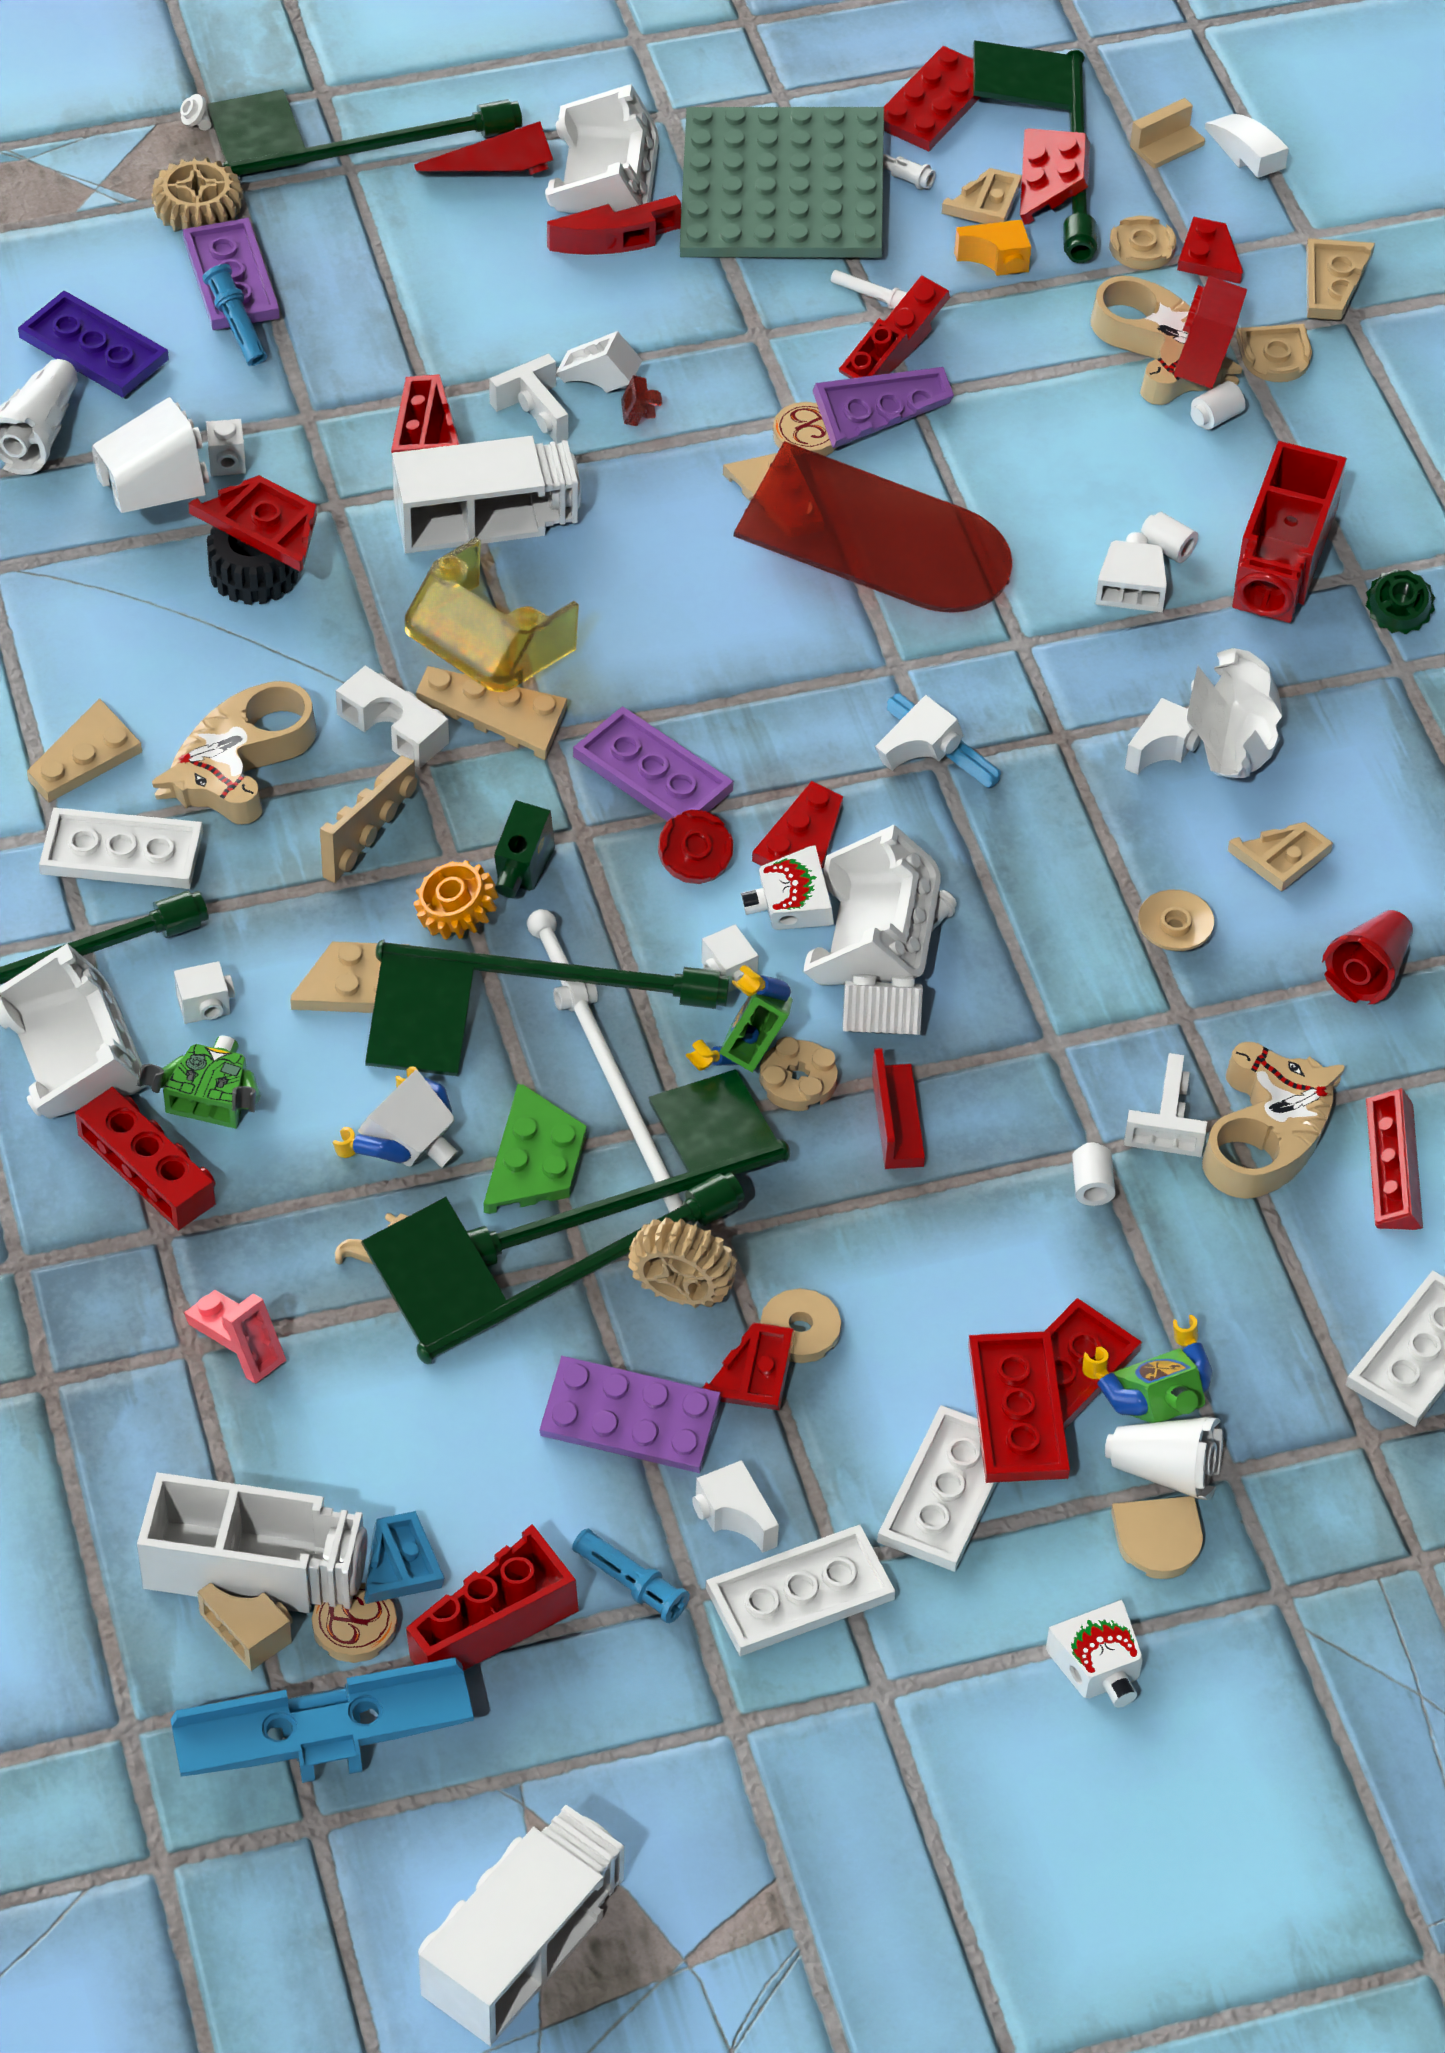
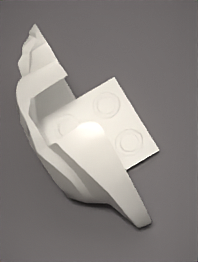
(1236, 714)

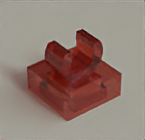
(637, 401)

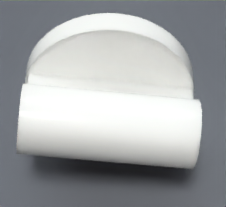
(195, 112)

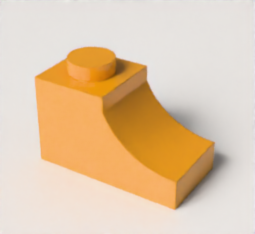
(996, 245)

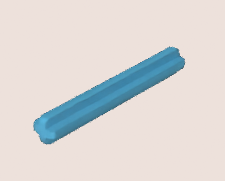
(963, 755)

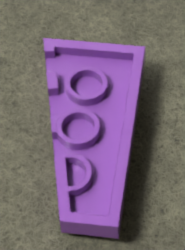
(875, 402)

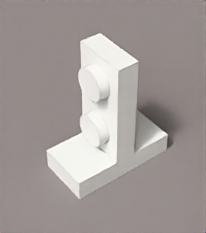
(529, 387)
(1169, 1129)

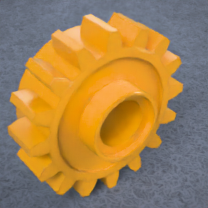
(455, 899)

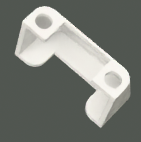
(152, 459)

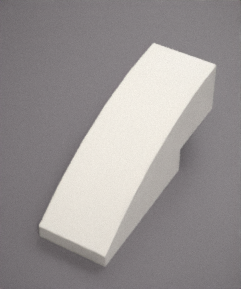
(1249, 144)

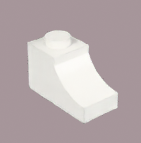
(603, 362)
(922, 732)
(1161, 737)
(734, 1503)

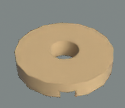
(807, 1307)

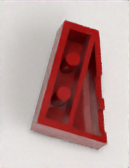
(1209, 330)
(424, 416)

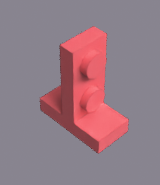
(242, 1329)

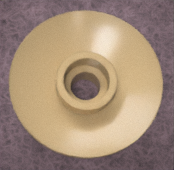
(1176, 920)

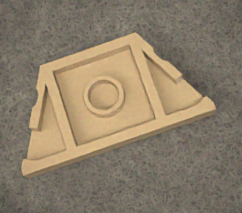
(340, 980)

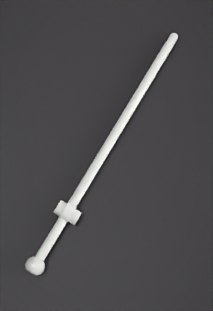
(576, 997)

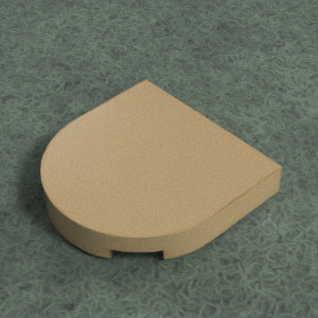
(1276, 351)
(1159, 1535)

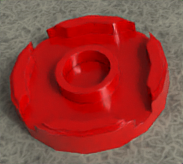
(695, 846)

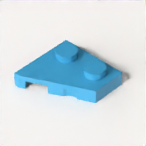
(400, 1559)

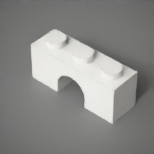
(373, 698)

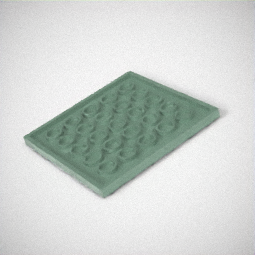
(782, 182)

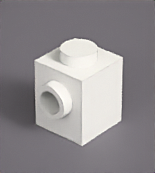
(226, 447)
(727, 953)
(203, 992)

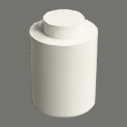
(1217, 405)
(1171, 535)
(1093, 1174)

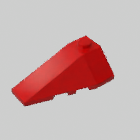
(507, 152)

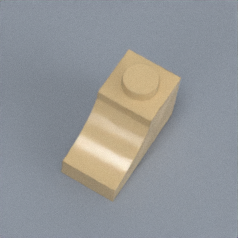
(249, 1626)

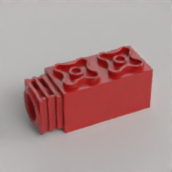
(1287, 530)

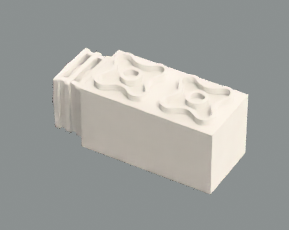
(483, 492)
(250, 1543)
(520, 1923)

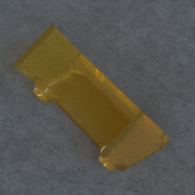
(476, 636)

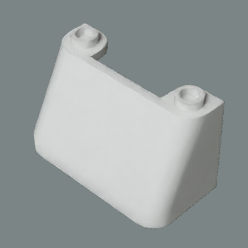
(608, 153)
(884, 910)
(69, 1033)

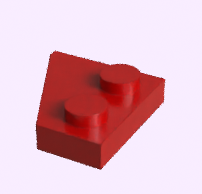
(1210, 251)
(757, 1368)

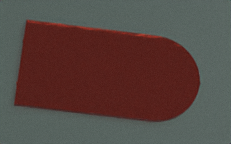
(876, 533)

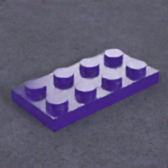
(93, 343)

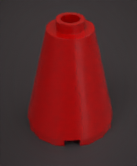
(1368, 958)

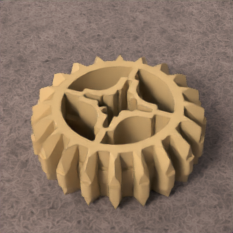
(196, 194)
(682, 1262)

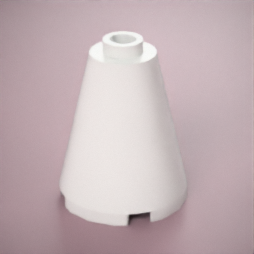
(1170, 1453)

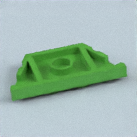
(535, 1153)

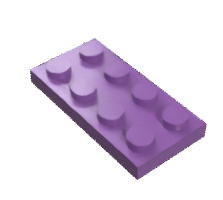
(234, 245)
(651, 766)
(630, 1414)

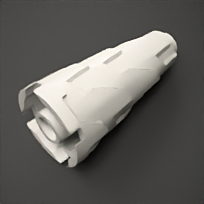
(34, 417)

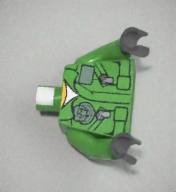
(205, 1083)

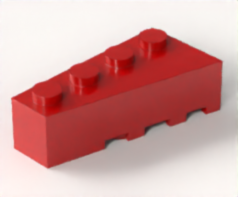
(498, 1607)

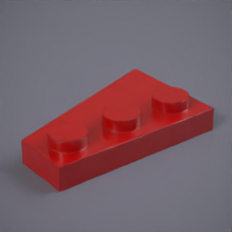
(806, 823)

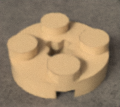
(802, 1056)

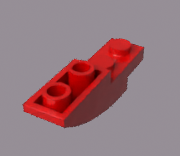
(610, 232)
(900, 334)

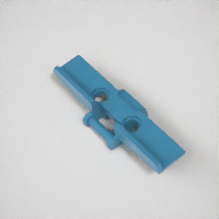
(322, 1724)

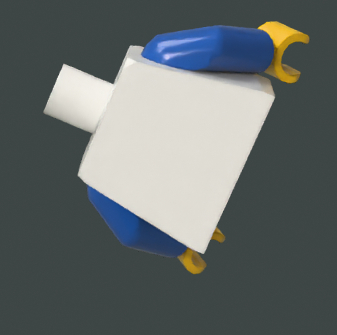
(405, 1125)

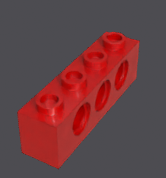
(146, 1157)

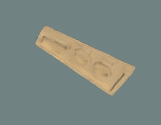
(517, 714)
(359, 825)

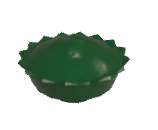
(1400, 601)

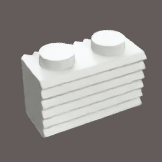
(882, 1005)

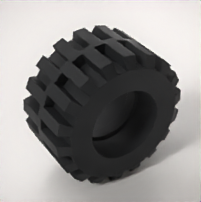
(246, 571)

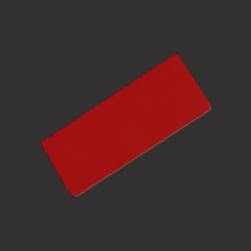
(897, 1114)

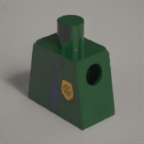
(523, 848)

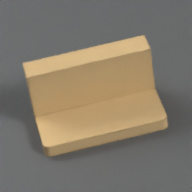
(1165, 134)

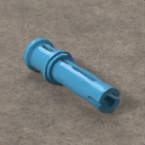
(230, 302)
(645, 1584)

